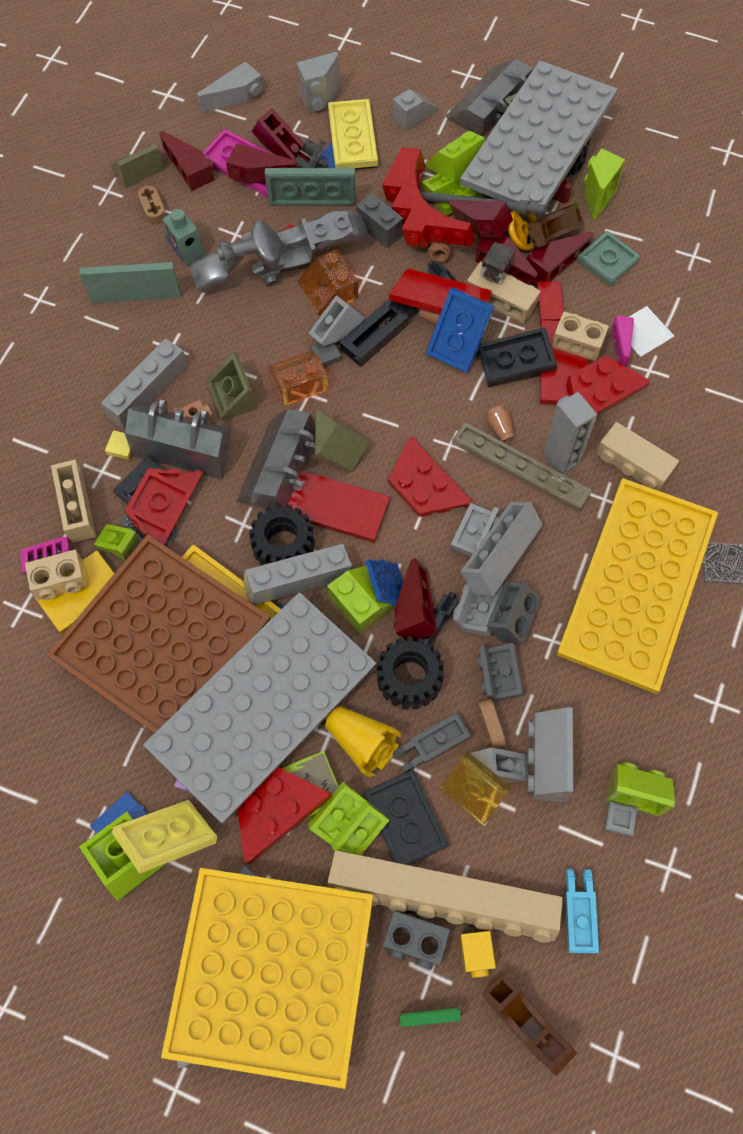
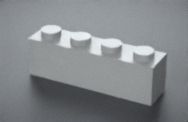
(145, 382)
(569, 432)
(501, 548)
(295, 574)

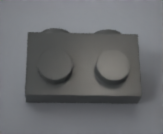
(501, 672)

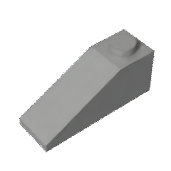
(231, 89)

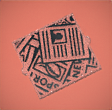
(723, 563)

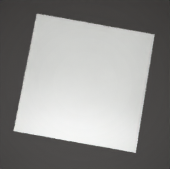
(648, 331)

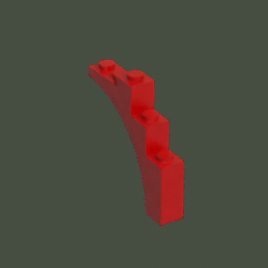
(419, 219)

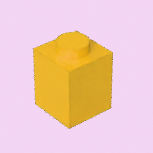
(477, 953)

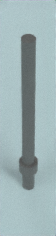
(522, 207)

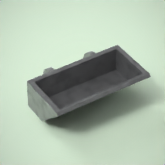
(485, 101)
(177, 439)
(279, 460)

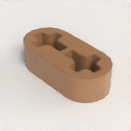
(148, 206)
(491, 724)

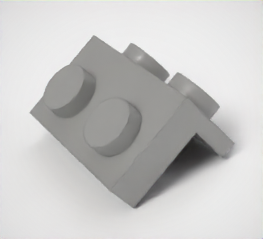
(473, 529)
(474, 611)

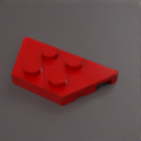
(605, 383)
(424, 483)
(161, 501)
(276, 810)

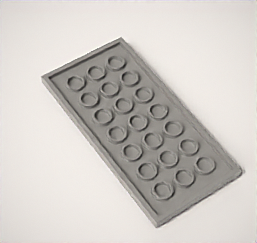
(539, 136)
(259, 707)

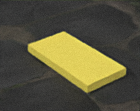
(352, 134)

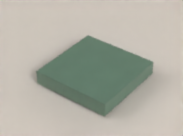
(608, 258)

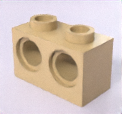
(576, 334)
(56, 569)

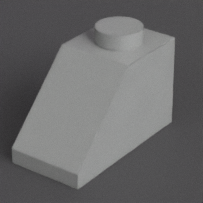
(412, 108)
(336, 322)
(505, 764)

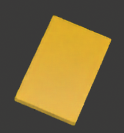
(68, 606)

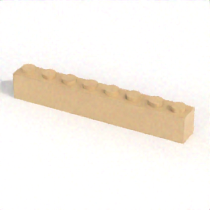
(449, 896)

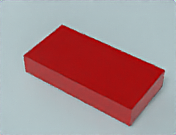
(550, 300)

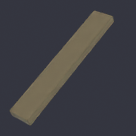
(522, 466)

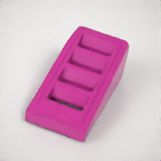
(622, 334)
(53, 546)

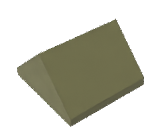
(138, 165)
(231, 389)
(338, 442)

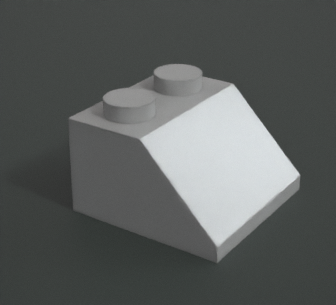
(318, 81)

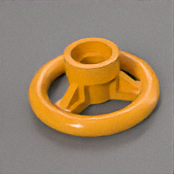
(518, 231)

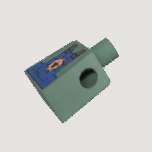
(179, 229)

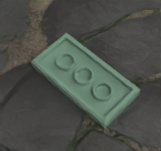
(311, 186)
(131, 282)

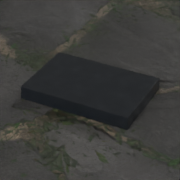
(517, 357)
(412, 826)

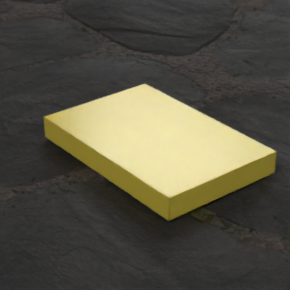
(164, 836)

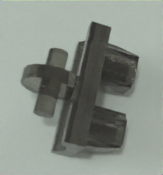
(313, 151)

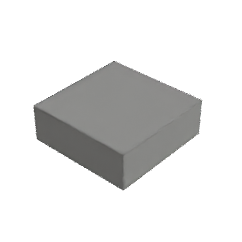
(620, 819)

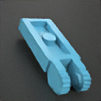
(581, 915)

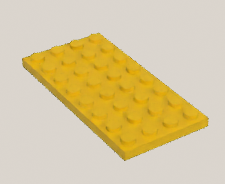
(638, 586)

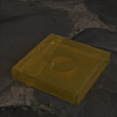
(475, 788)

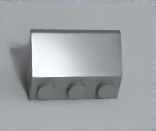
(551, 755)

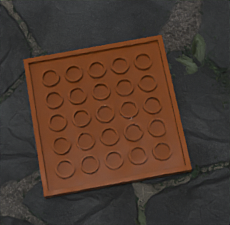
(156, 634)

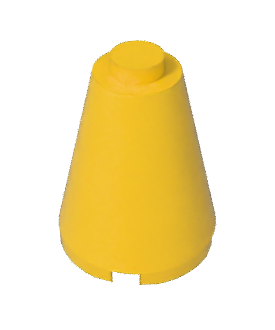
(363, 739)

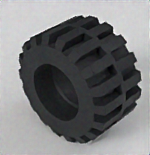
(277, 521)
(416, 653)

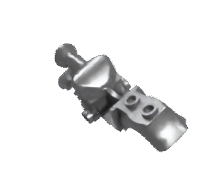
(279, 249)

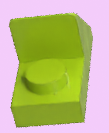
(118, 541)

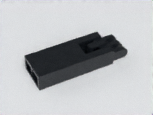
(369, 338)

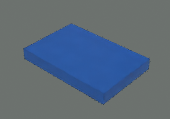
(460, 329)

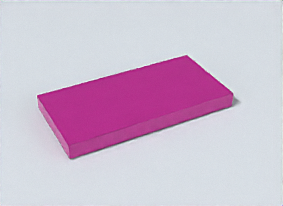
(221, 149)

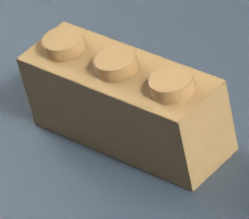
(510, 297)
(637, 457)
(73, 501)

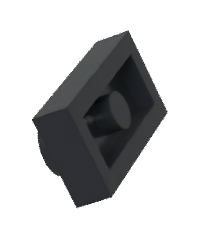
(129, 484)

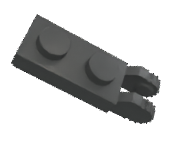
(434, 742)

